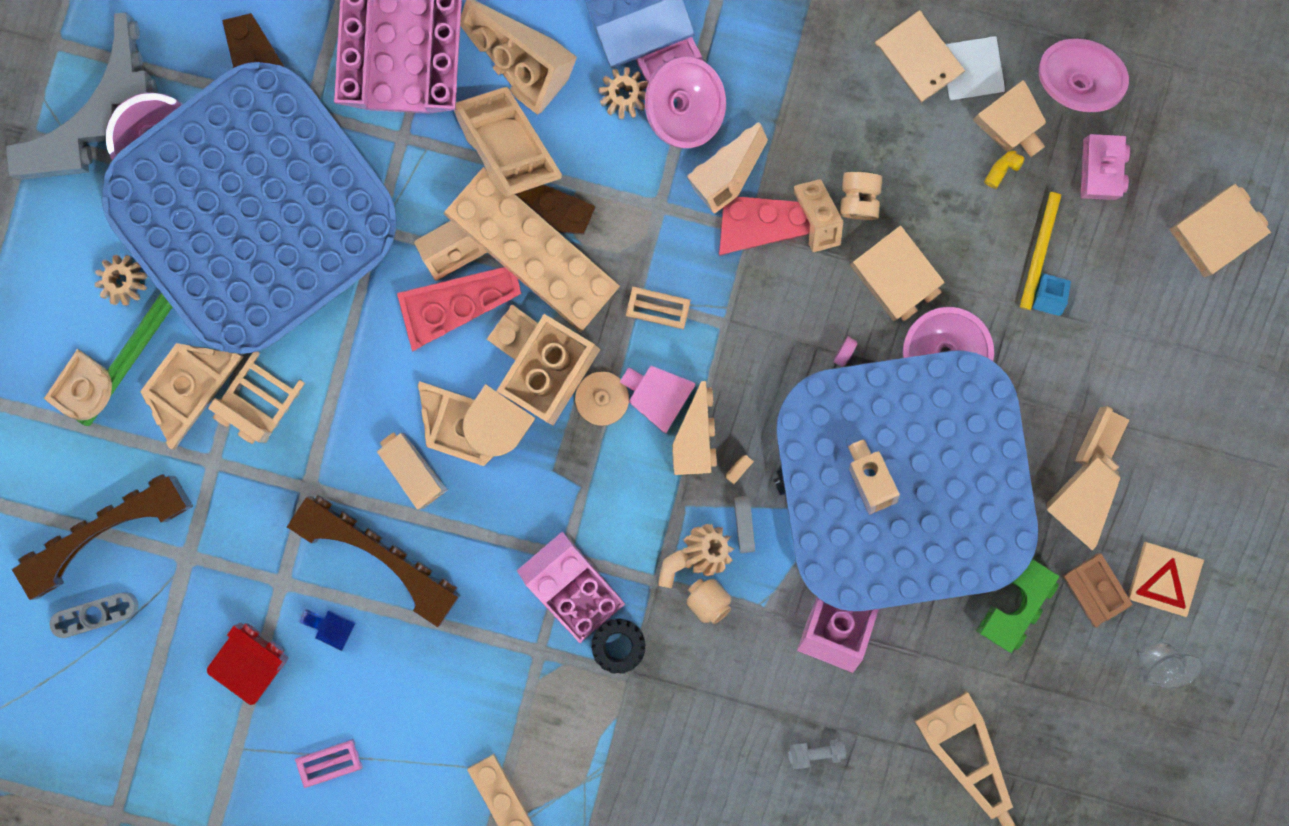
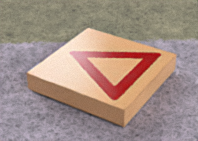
(1165, 579)

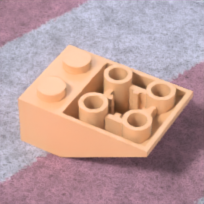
(692, 443)

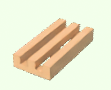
(654, 319)

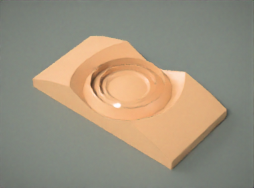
(506, 142)

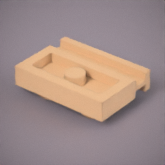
(512, 332)

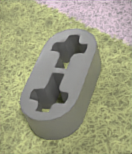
(744, 524)

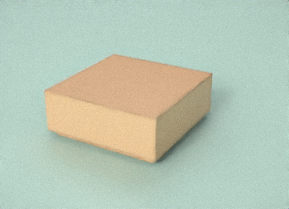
(738, 469)

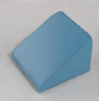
(1052, 294)

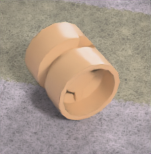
(861, 185)

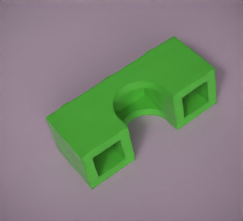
(1008, 628)

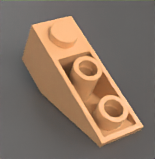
(726, 172)

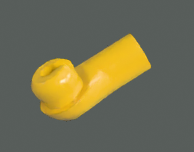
(1000, 168)

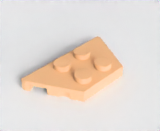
(185, 387)
(443, 423)

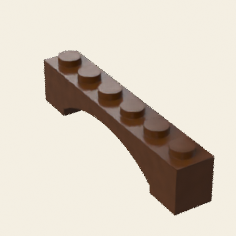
(317, 521)
(44, 571)

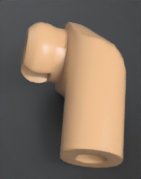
(671, 565)

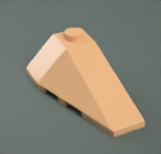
(527, 59)

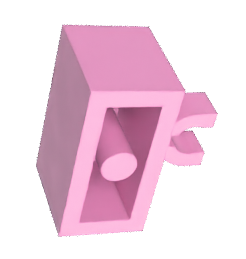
(1104, 167)

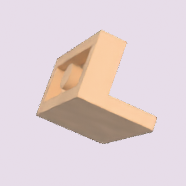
(447, 250)
(1102, 435)

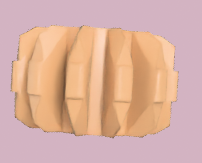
(619, 102)
(112, 272)
(707, 550)

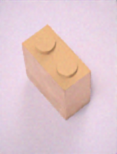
(1220, 230)
(898, 274)

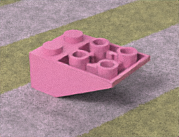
(570, 587)

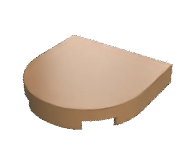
(81, 388)
(495, 423)

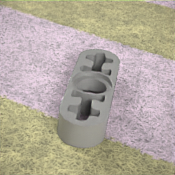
(76, 628)

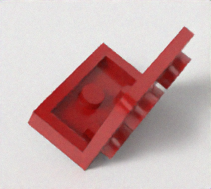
(247, 663)

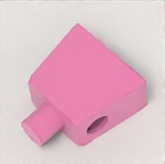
(657, 394)

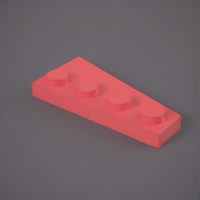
(451, 303)

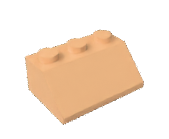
(548, 369)

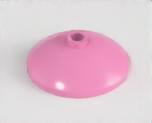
(1083, 75)
(699, 100)
(135, 117)
(950, 329)

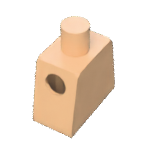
(1014, 120)
(876, 490)

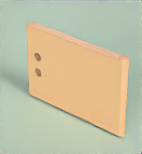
(920, 56)

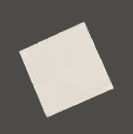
(981, 66)

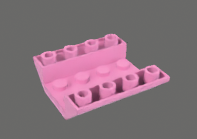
(398, 55)

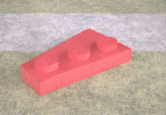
(759, 222)

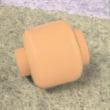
(709, 601)

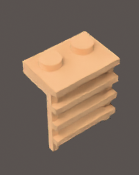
(250, 420)

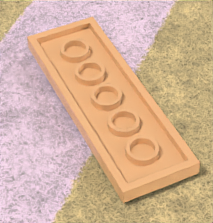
(532, 250)

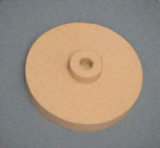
(602, 398)

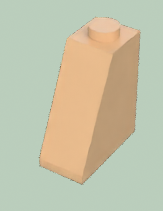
(411, 470)
(1086, 499)

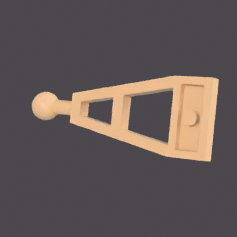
(951, 720)

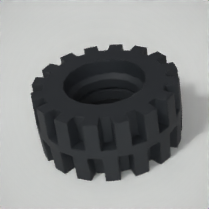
(624, 664)

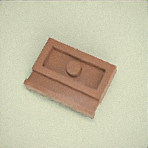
(1097, 590)

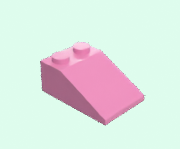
(837, 635)

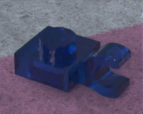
(331, 630)

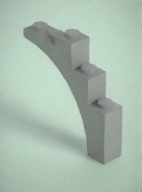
(66, 148)

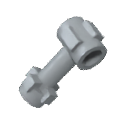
(801, 756)

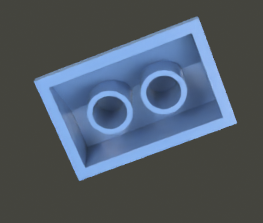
(638, 27)

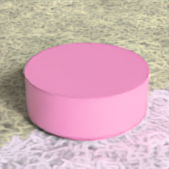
(845, 351)

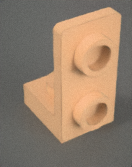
(822, 215)

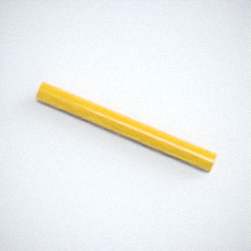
(1040, 251)

